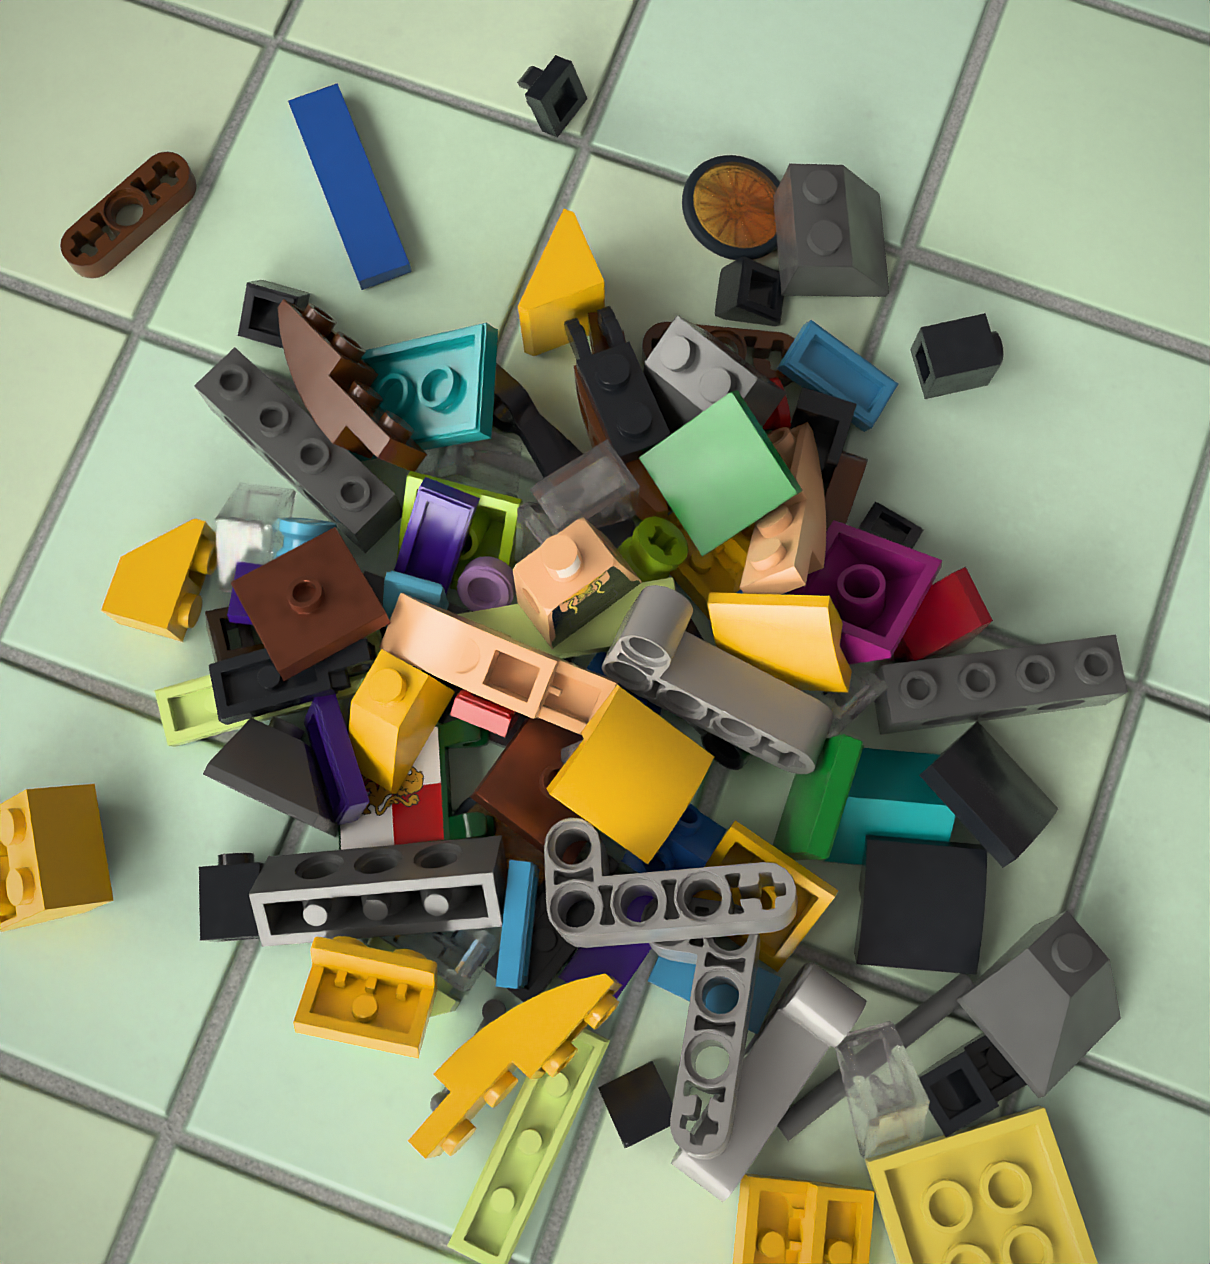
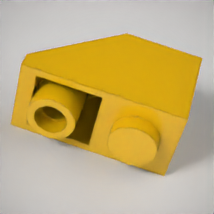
(161, 581)

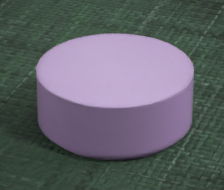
(486, 584)

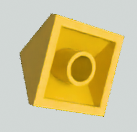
(561, 288)
(813, 893)

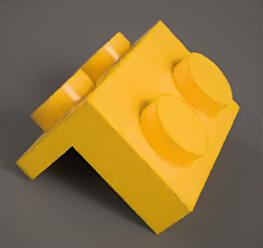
(367, 996)

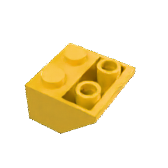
(51, 856)

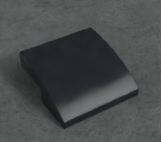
(990, 794)
(921, 904)

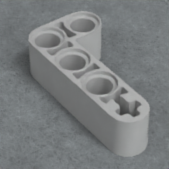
(712, 687)
(672, 888)
(708, 1029)
(777, 1062)

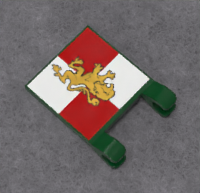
(423, 803)

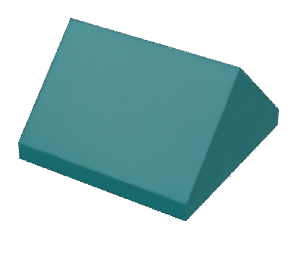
(890, 802)

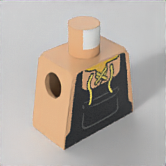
(571, 580)

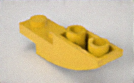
(527, 1037)

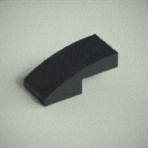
(968, 1084)

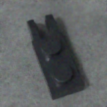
(617, 389)

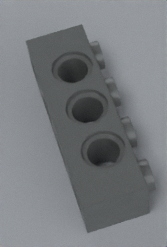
(300, 450)
(1000, 684)
(381, 891)

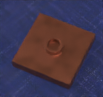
(310, 603)
(518, 782)

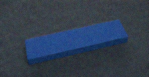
(350, 186)

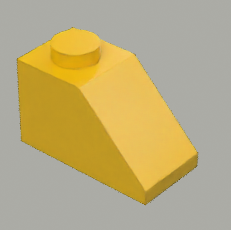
(394, 718)

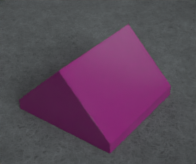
(872, 588)

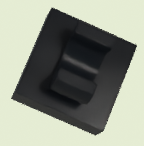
(553, 94)

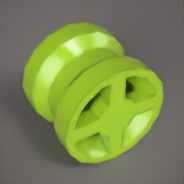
(654, 549)

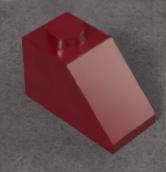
(945, 620)

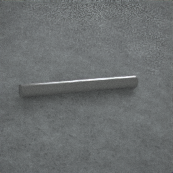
(909, 1030)

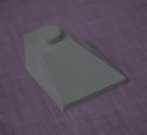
(275, 770)
(1045, 1001)

